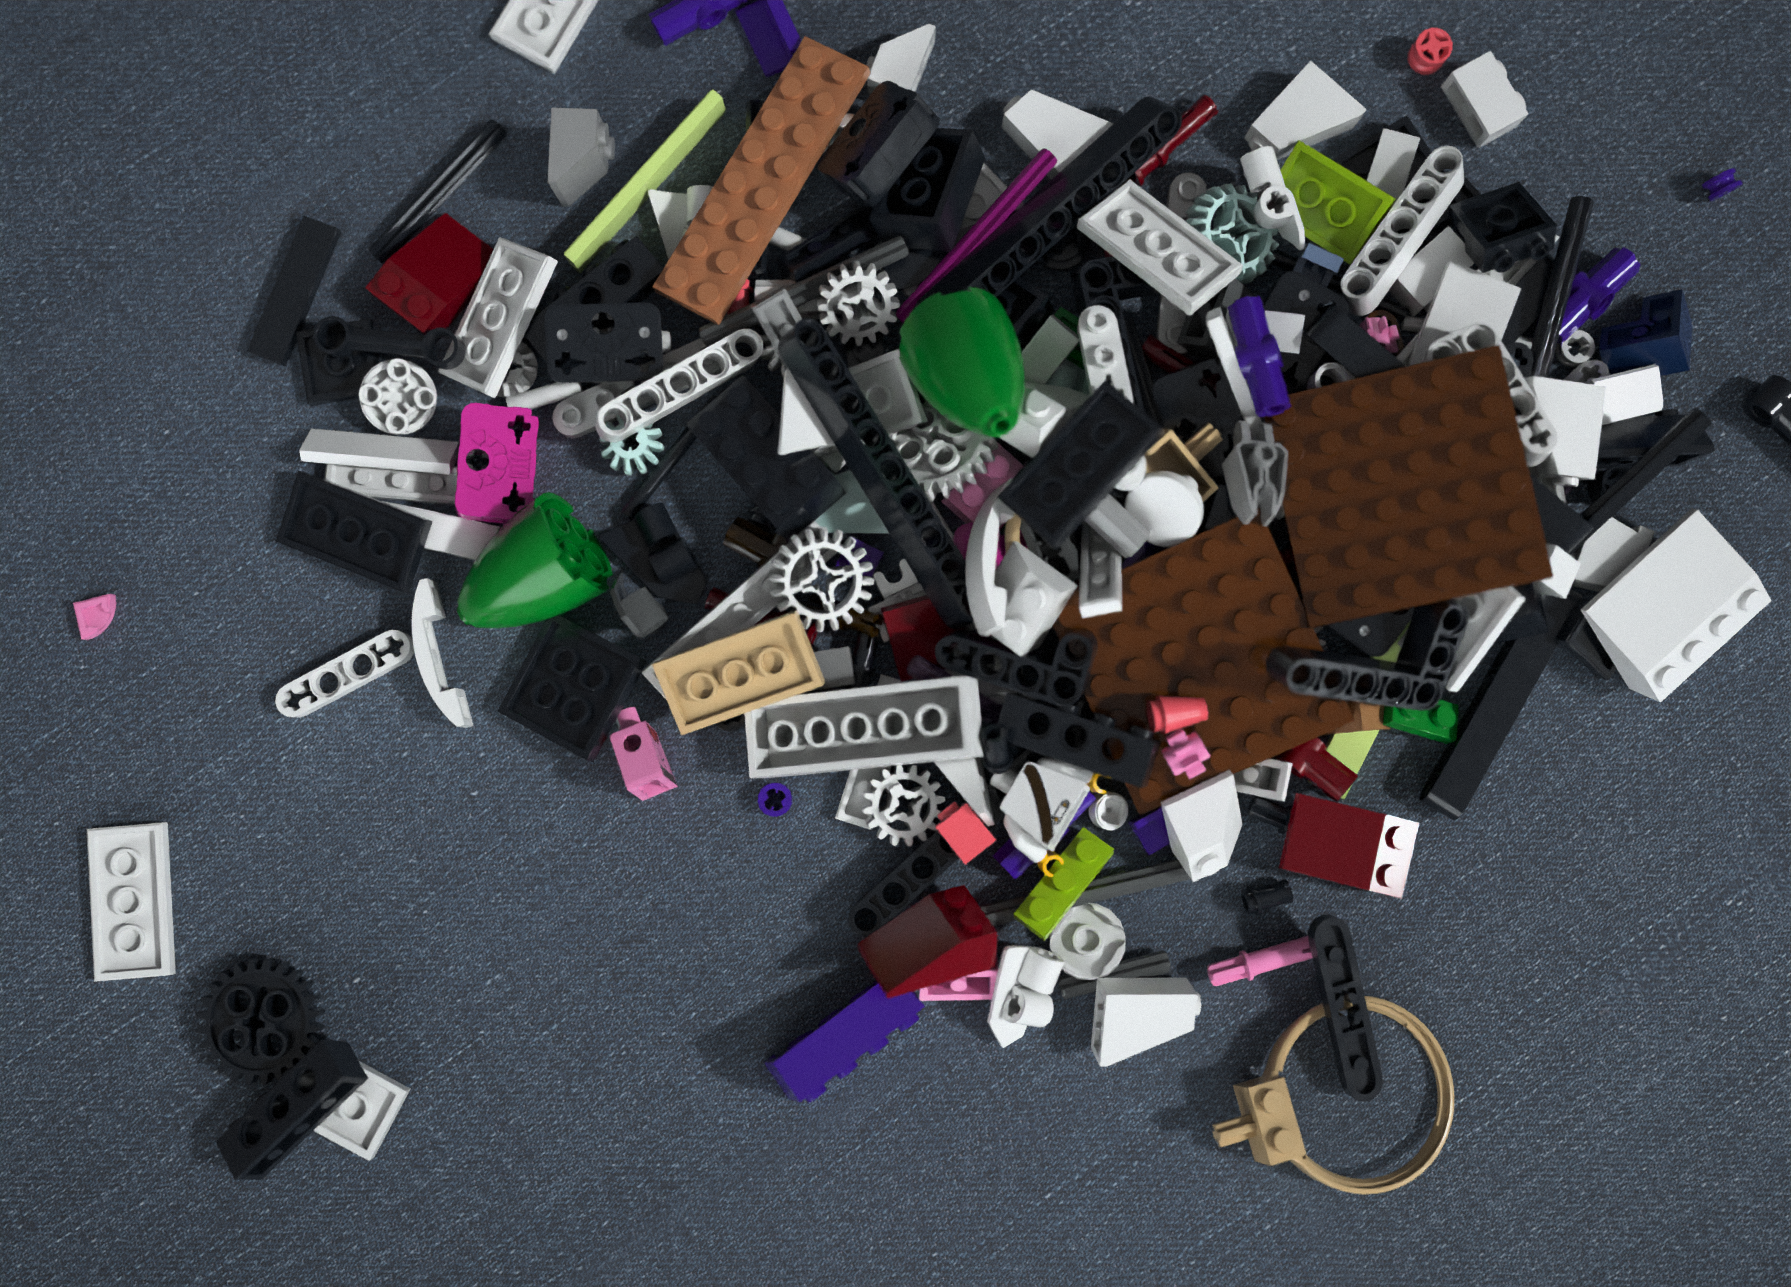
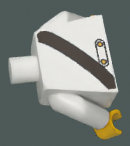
(1042, 805)

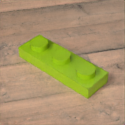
(1057, 894)

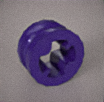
(1722, 184)
(764, 796)

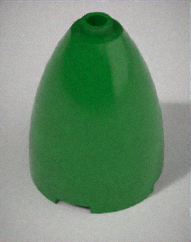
(966, 360)
(534, 568)

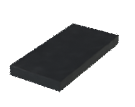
(1081, 464)
(354, 531)

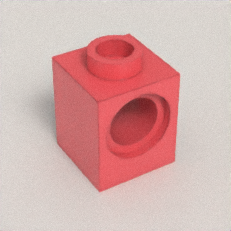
(964, 831)

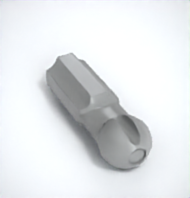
(1117, 526)

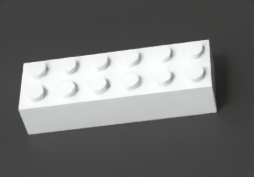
(866, 728)

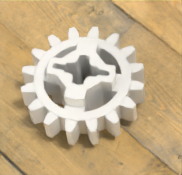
(854, 319)
(894, 789)

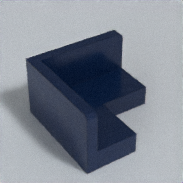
(1658, 338)

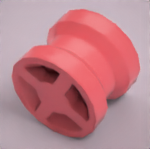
(1434, 42)

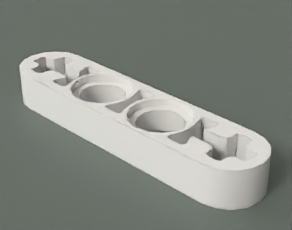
(343, 669)

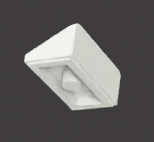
(1631, 393)

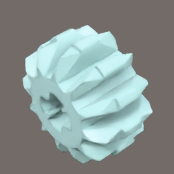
(628, 459)

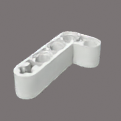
(1534, 423)

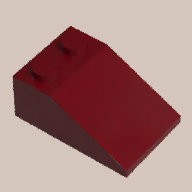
(432, 275)
(1348, 845)
(931, 943)

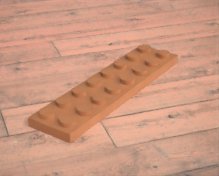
(761, 180)

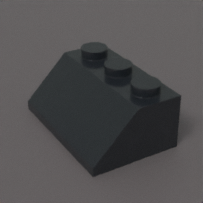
(1631, 438)

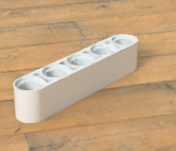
(1405, 214)
(692, 372)

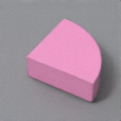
(94, 615)

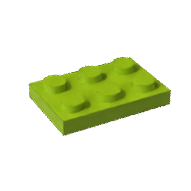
(1333, 202)

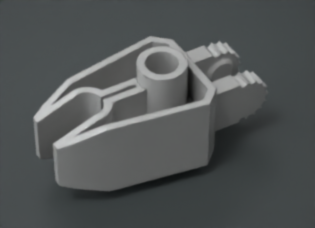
(1255, 473)

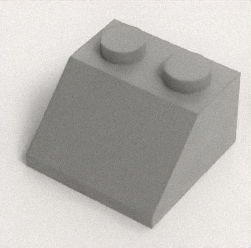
(577, 152)

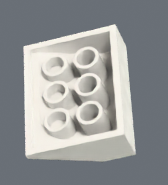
(1675, 606)

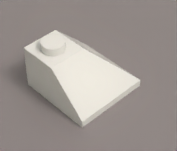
(1204, 825)

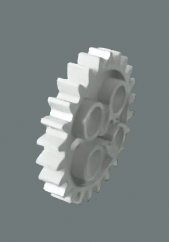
(943, 453)

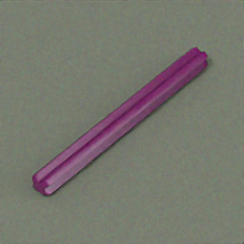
(985, 226)

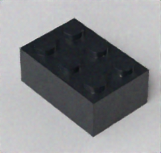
(932, 192)

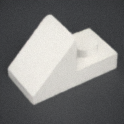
(1265, 779)

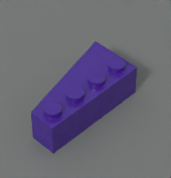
(840, 1040)

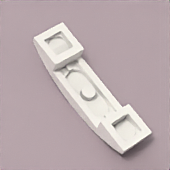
(453, 533)
(985, 600)
(426, 609)

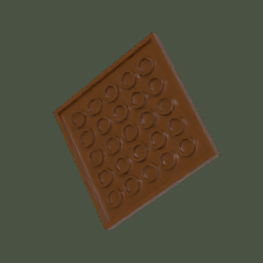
(1409, 489)
(1203, 627)

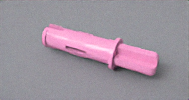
(1260, 961)

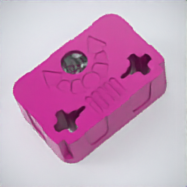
(509, 465)

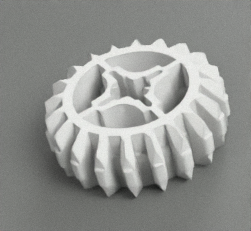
(839, 575)

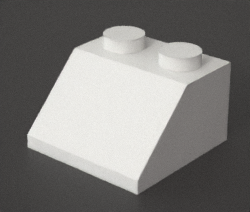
(1033, 598)

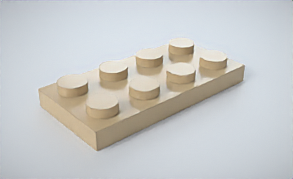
(739, 673)

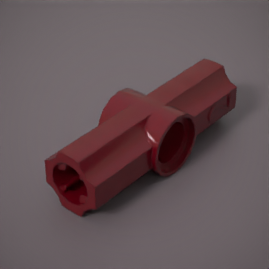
(1319, 768)

